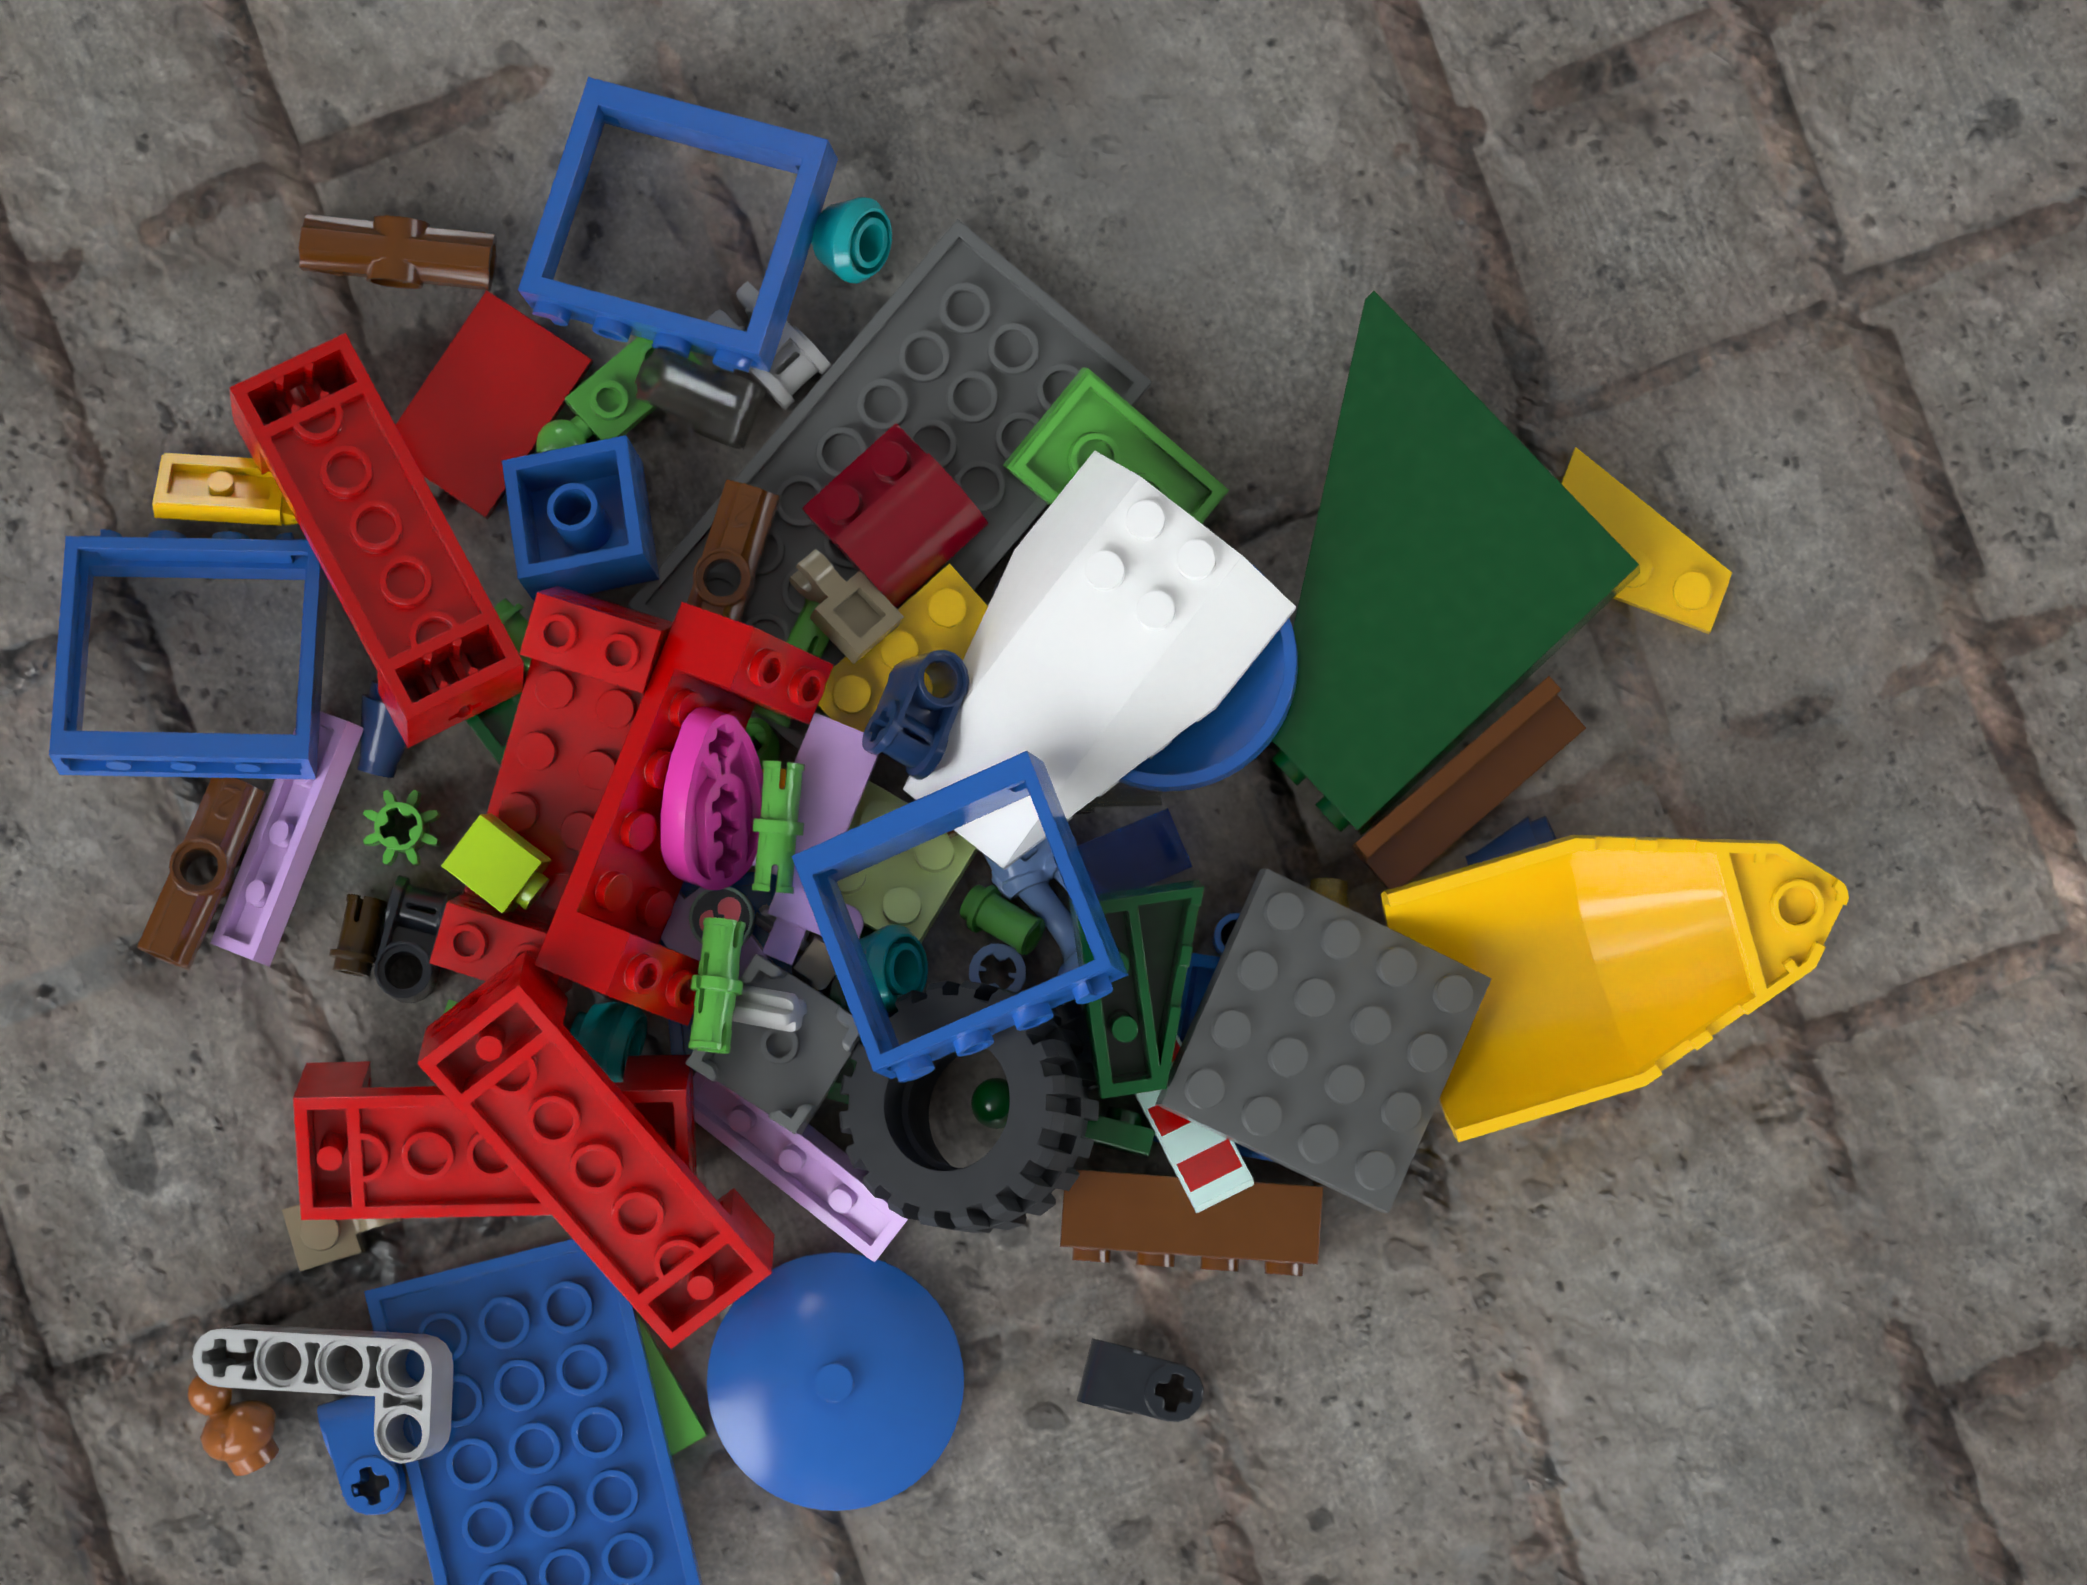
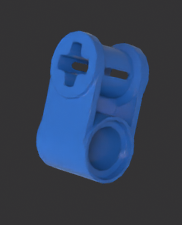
(350, 1441)

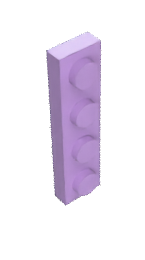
(284, 848)
(800, 1165)

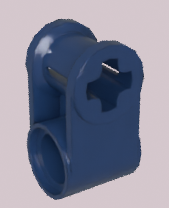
(910, 720)

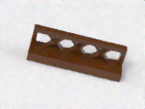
(1469, 786)

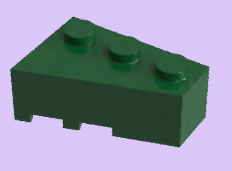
(1138, 1022)

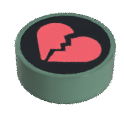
(721, 903)

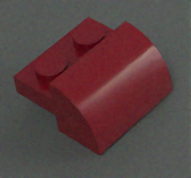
(895, 514)

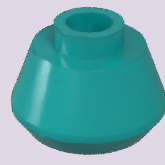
(853, 239)
(895, 962)
(611, 1034)

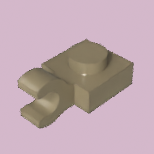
(848, 612)
(327, 1240)

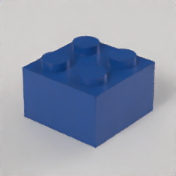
(581, 518)

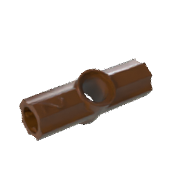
(397, 252)
(737, 539)
(188, 909)

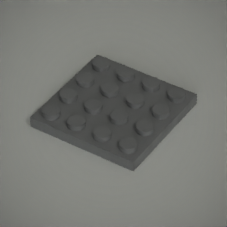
(1323, 1041)

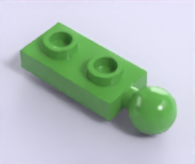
(604, 402)

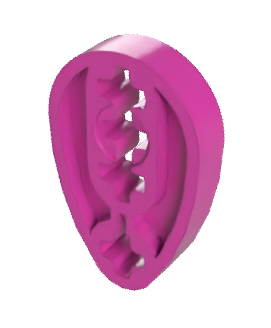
(711, 801)

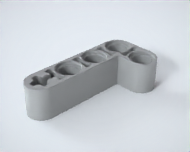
(325, 1372)

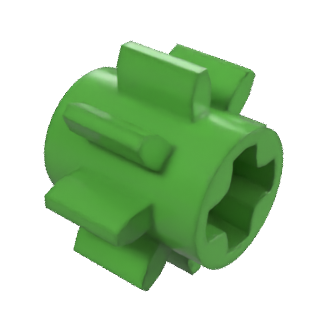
(385, 821)

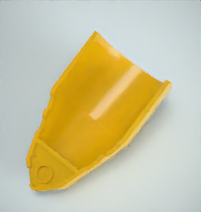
(1610, 960)

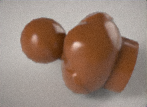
(234, 1431)

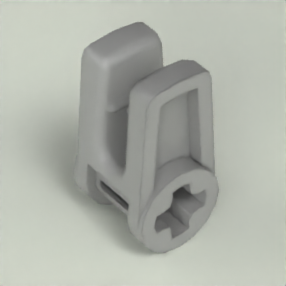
(794, 360)

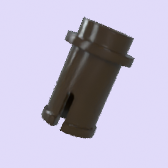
(359, 936)

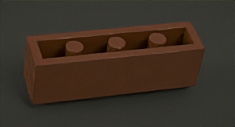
(1159, 1222)

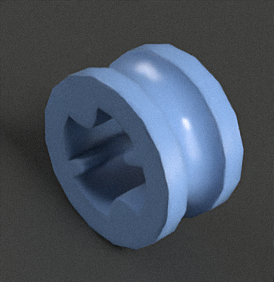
(1001, 953)

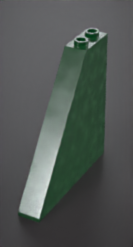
(1429, 577)

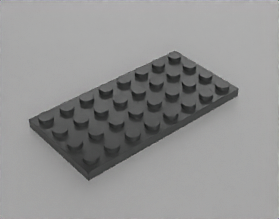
(967, 370)

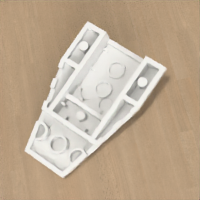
(1101, 647)

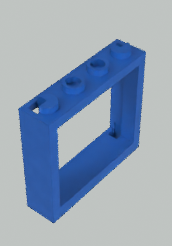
(705, 129)
(173, 753)
(913, 825)

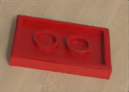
(488, 401)

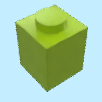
(499, 865)

